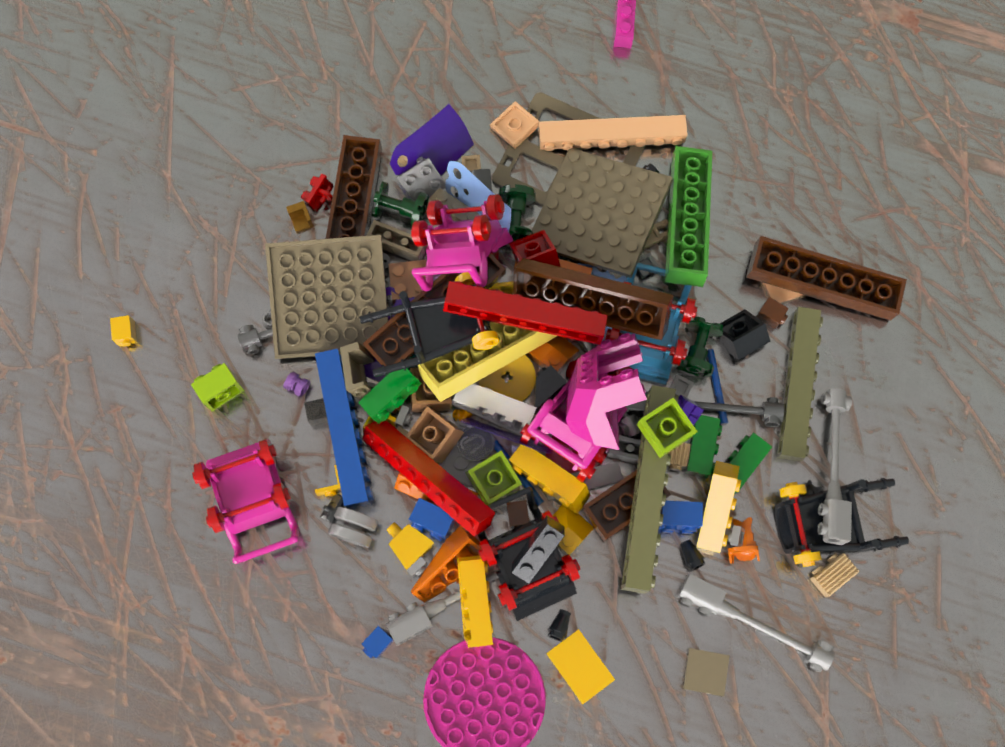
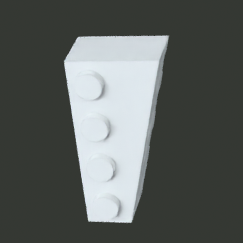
(494, 407)

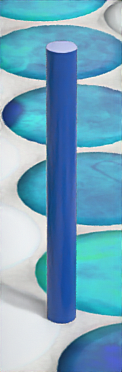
(717, 385)
(525, 483)

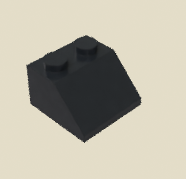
(744, 334)
(547, 386)

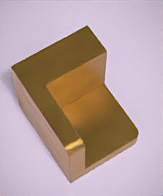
(300, 216)

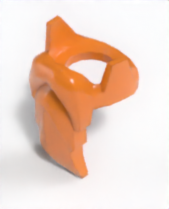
(749, 549)

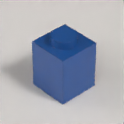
(377, 642)

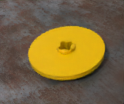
(519, 386)

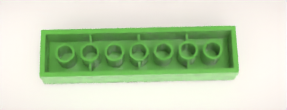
(689, 217)

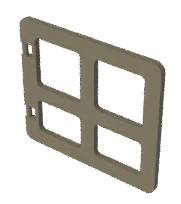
(538, 104)

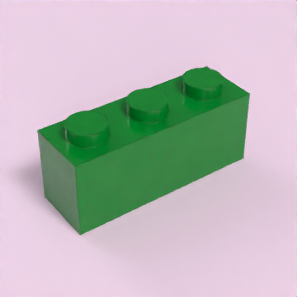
(389, 394)
(704, 447)
(749, 456)

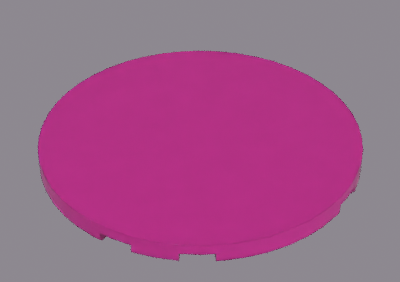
(484, 696)

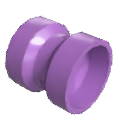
(296, 384)

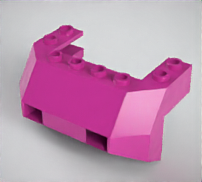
(596, 396)

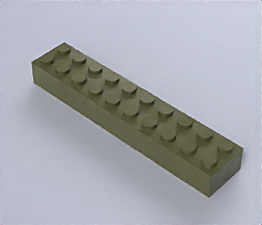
(646, 506)

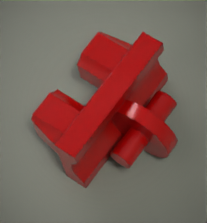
(320, 192)

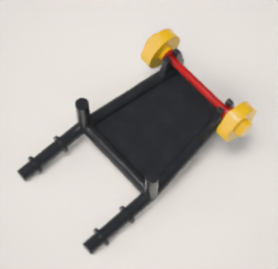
(435, 330)
(799, 521)

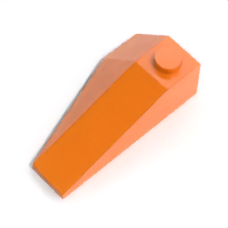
(555, 352)
(444, 566)

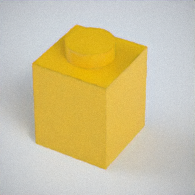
(123, 330)

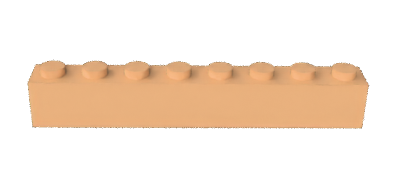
(612, 132)

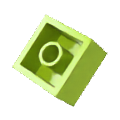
(217, 386)
(666, 427)
(493, 478)

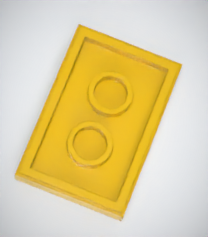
(580, 666)

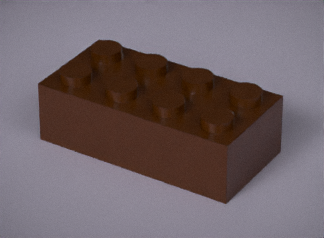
(612, 508)

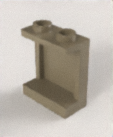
(353, 359)

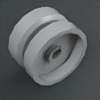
(352, 529)

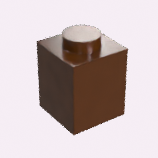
(773, 313)
(517, 513)

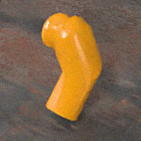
(461, 414)

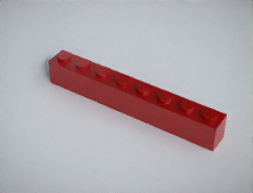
(525, 312)
(429, 477)

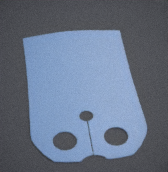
(477, 191)

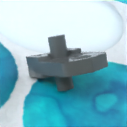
(329, 511)

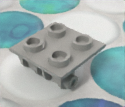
(422, 179)

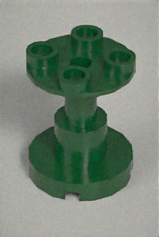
(517, 199)
(407, 207)
(696, 358)

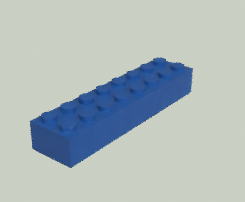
(343, 432)

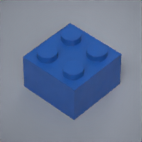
(682, 516)
(431, 519)

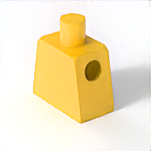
(408, 544)

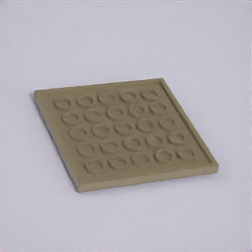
(602, 211)
(322, 291)

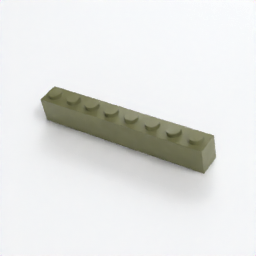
(799, 384)

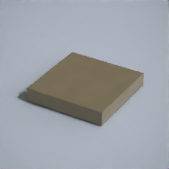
(706, 672)

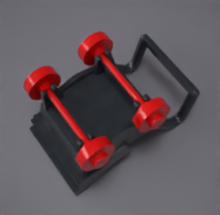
(551, 582)

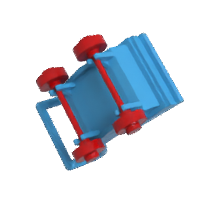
(659, 354)

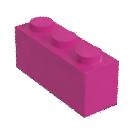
(624, 23)

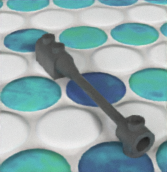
(770, 411)

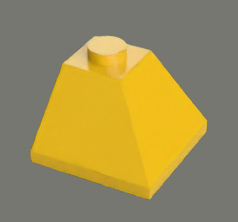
(575, 529)

